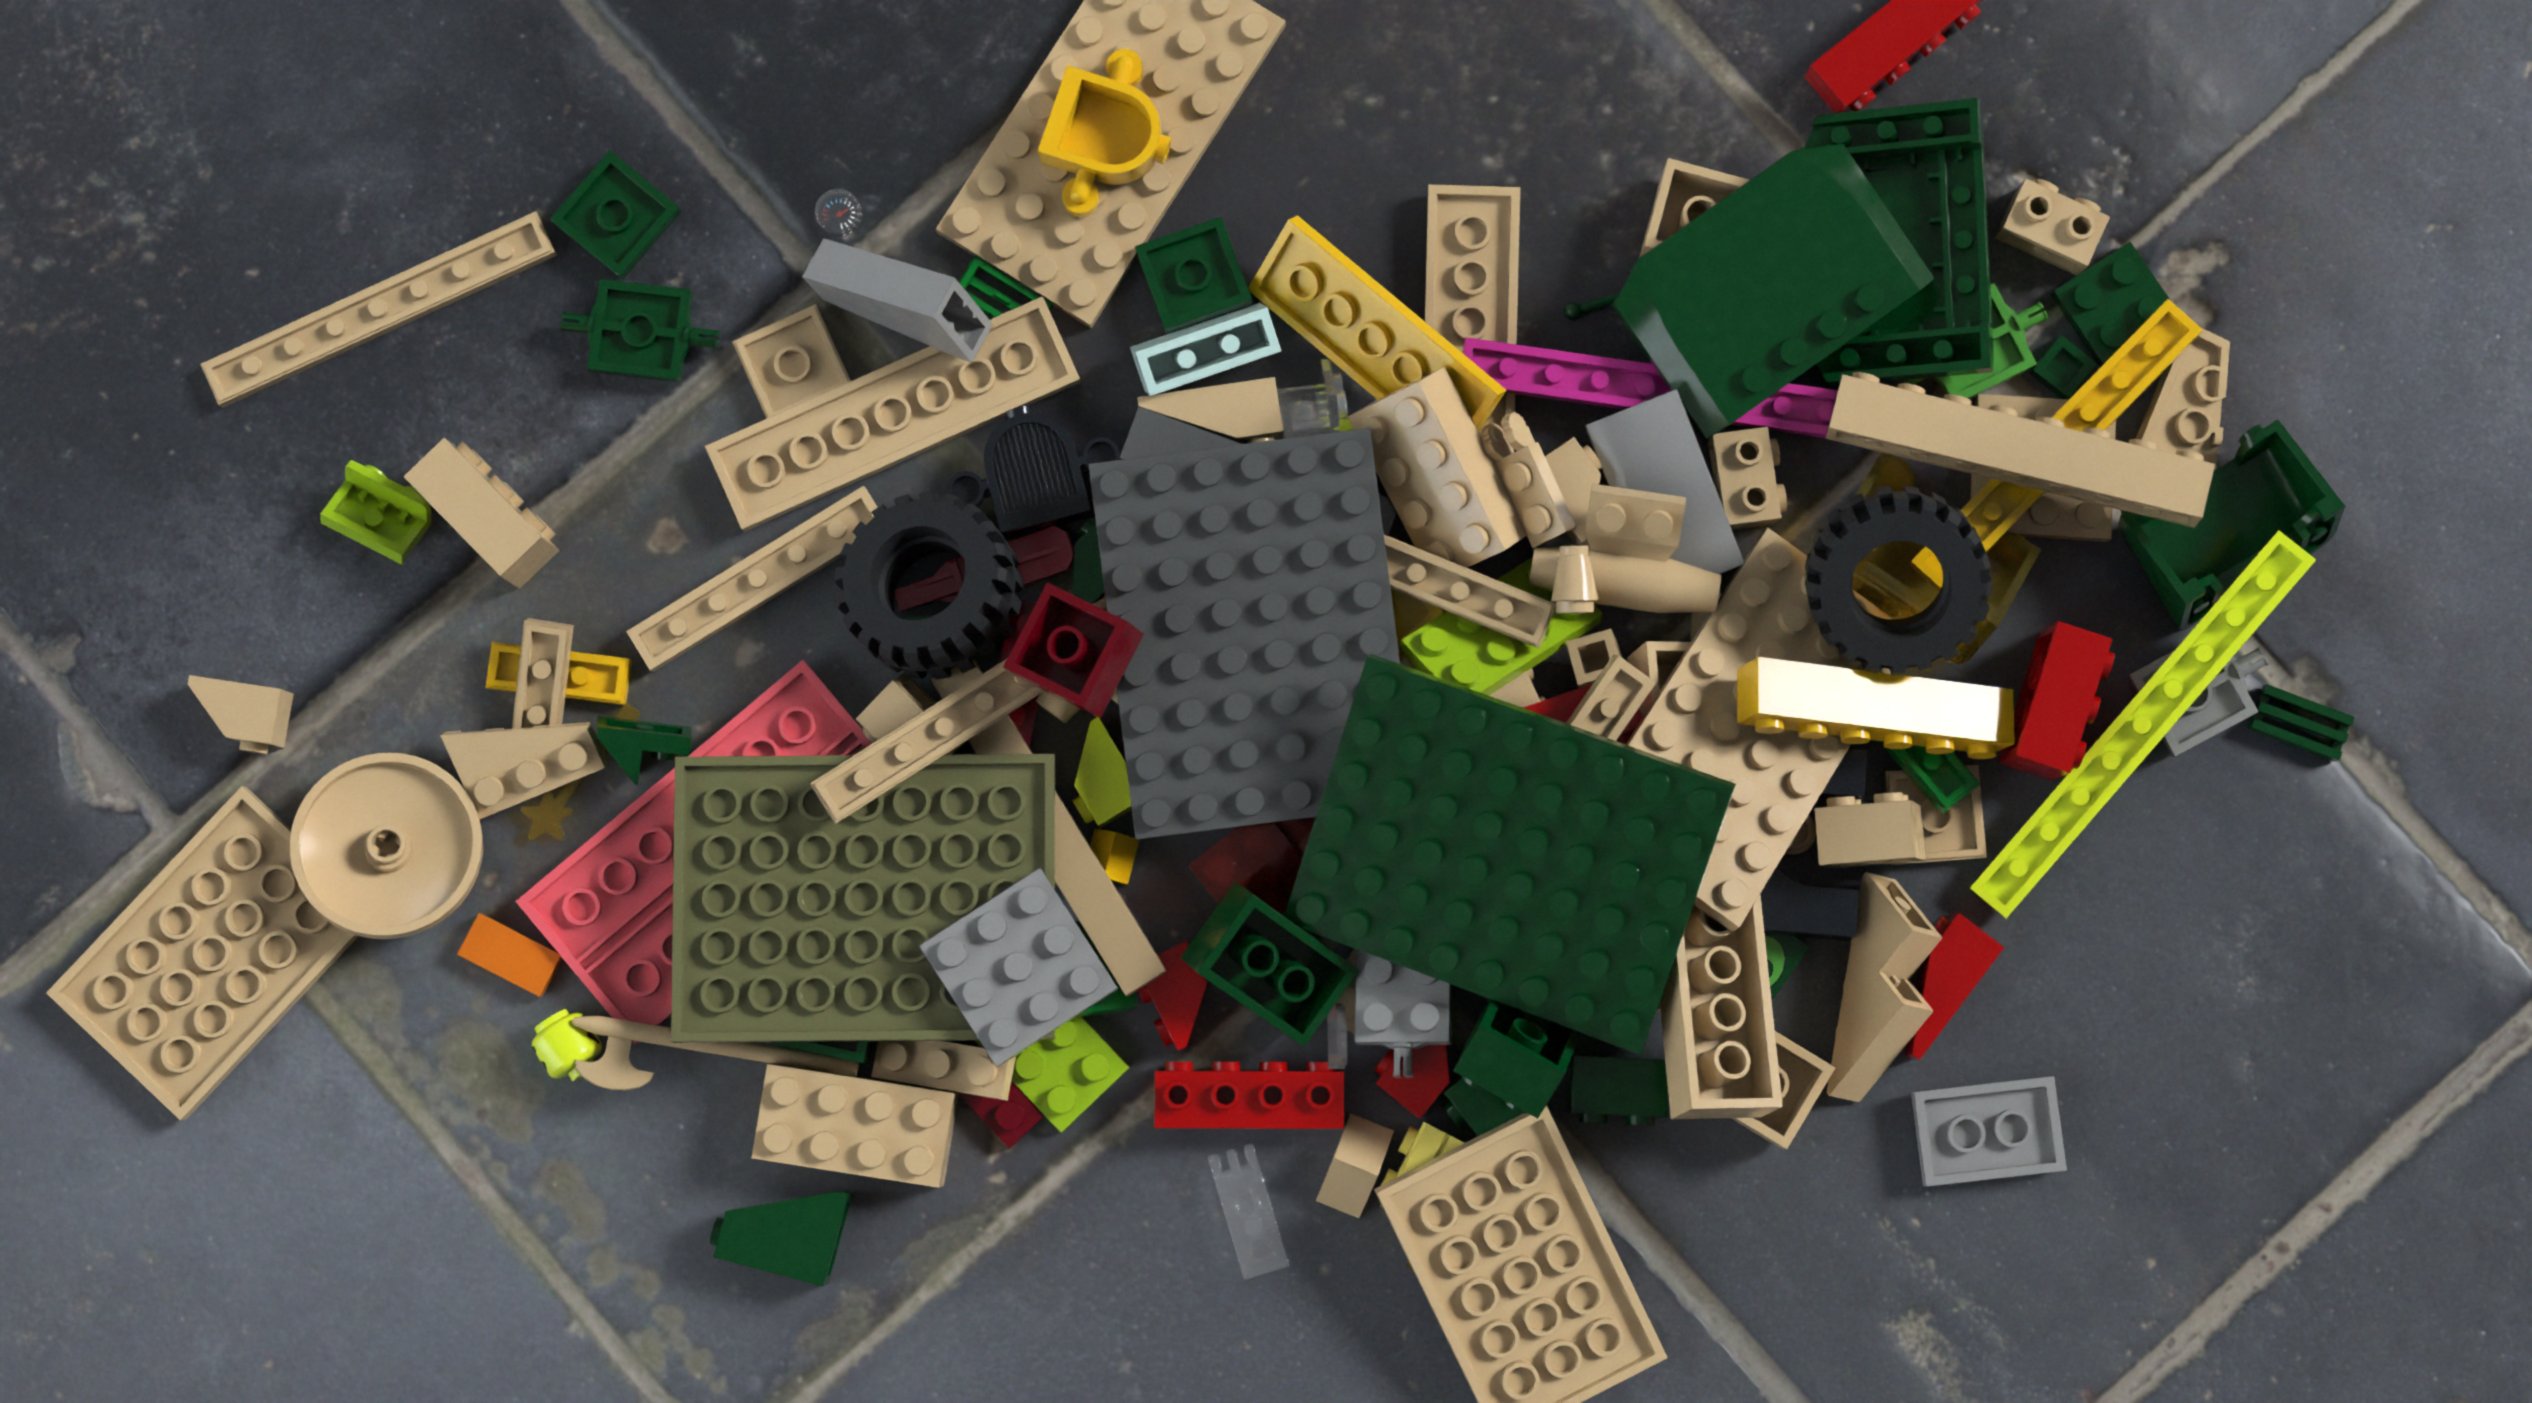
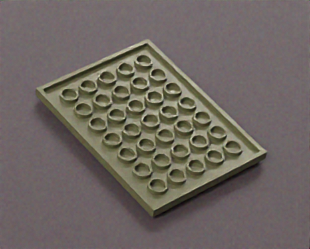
(820, 923)

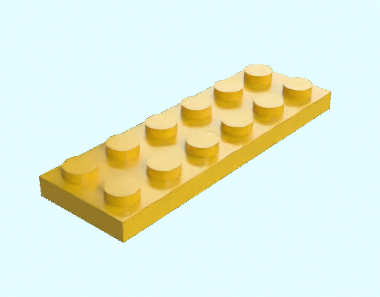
(1361, 321)

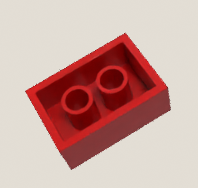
(2057, 701)

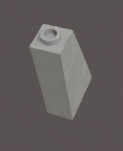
(900, 297)

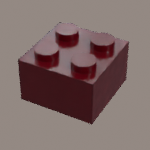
(1073, 650)

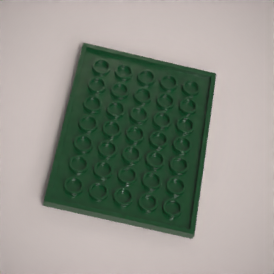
(1507, 853)

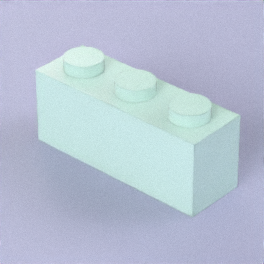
(1205, 349)

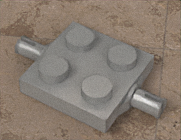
(2217, 707)
(1400, 1009)

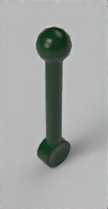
(1573, 310)

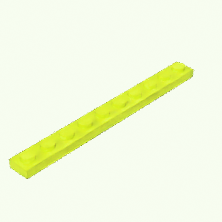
(2142, 724)

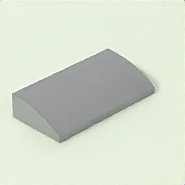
(1657, 452)

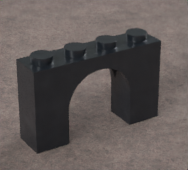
(1814, 910)

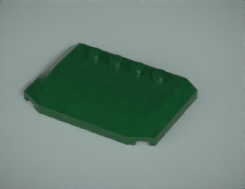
(1933, 182)
(1768, 284)

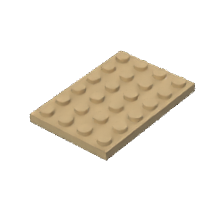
(203, 958)
(1521, 1268)

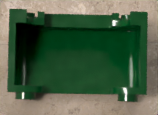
(2248, 501)

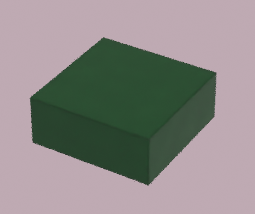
(2063, 368)

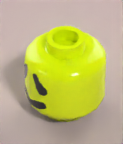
(561, 1043)

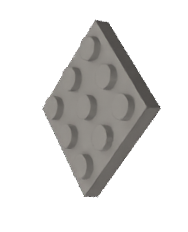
(1018, 967)

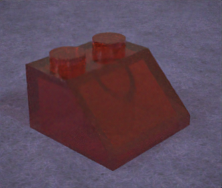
(1256, 859)

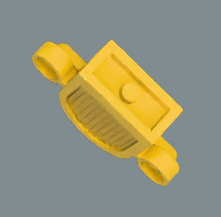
(1102, 131)

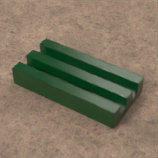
(2338, 735)

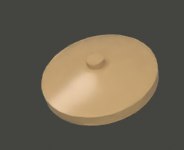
(386, 845)

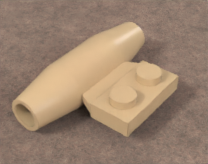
(1630, 554)

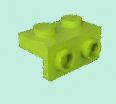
(378, 512)

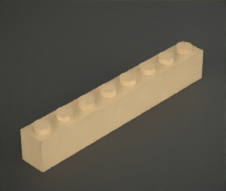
(2021, 450)

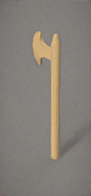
(617, 1073)

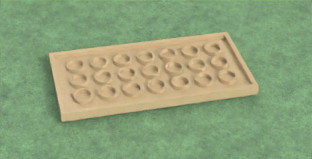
(1194, 72)
(1696, 723)

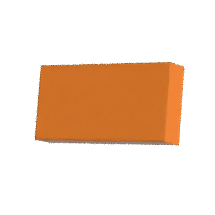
(510, 955)

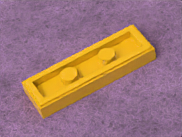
(589, 675)

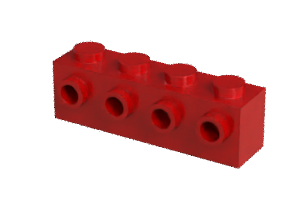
(1249, 1098)

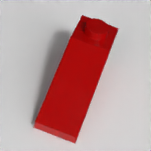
(1950, 975)

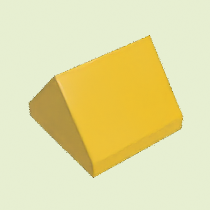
(1115, 853)

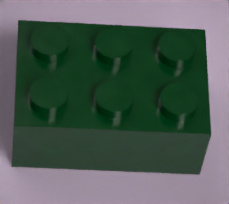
(1269, 964)
(1516, 1056)

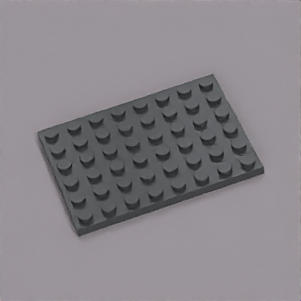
(1256, 615)

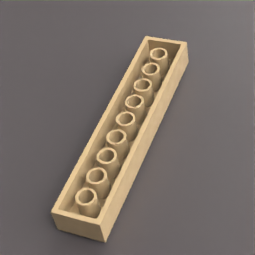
(1717, 993)

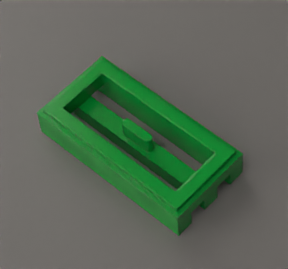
(969, 278)

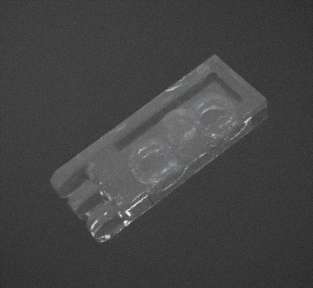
(1249, 1214)

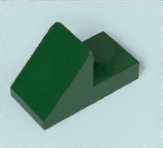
(628, 738)

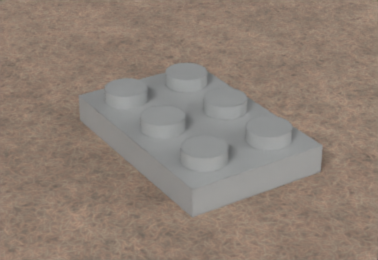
(1988, 1131)

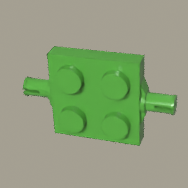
(2010, 350)

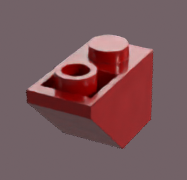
(1177, 997)
(1428, 1079)

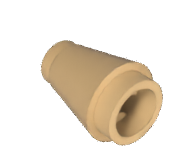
(1574, 581)

